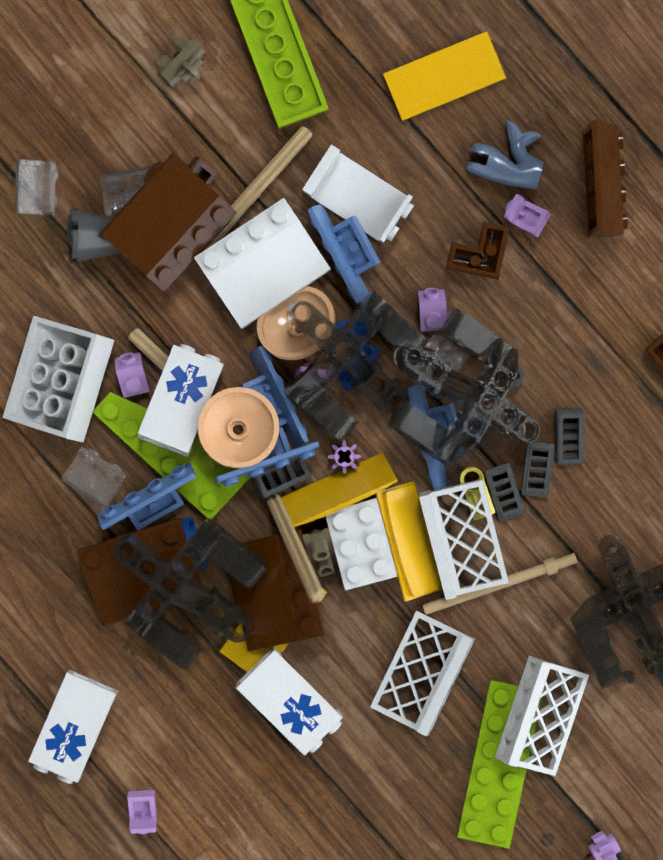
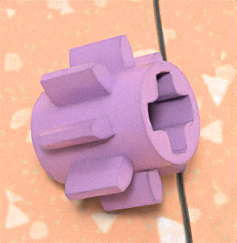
(344, 464)
(604, 847)

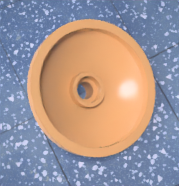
(282, 337)
(238, 408)

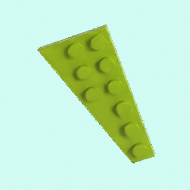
(203, 492)

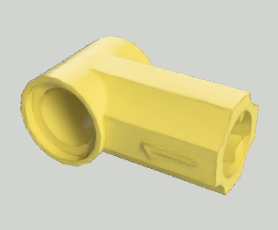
(473, 495)

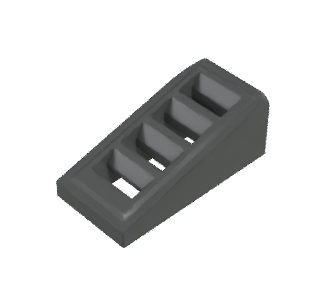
(560, 414)
(549, 449)
(504, 468)
(260, 487)

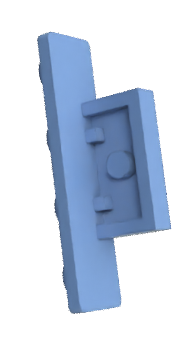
(348, 248)
(272, 387)
(444, 416)
(278, 457)
(151, 502)

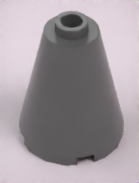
(85, 236)

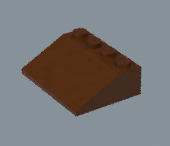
(603, 180)
(168, 222)
(114, 586)
(278, 599)

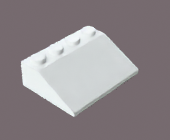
(262, 263)
(58, 379)

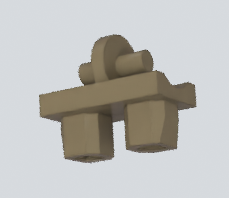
(184, 64)
(320, 551)

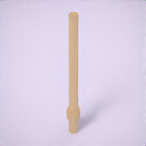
(548, 567)

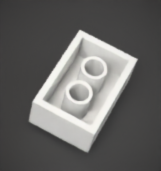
(361, 544)

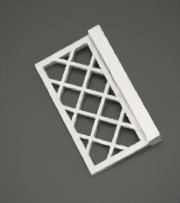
(440, 543)
(443, 684)
(526, 711)

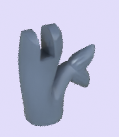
(502, 170)

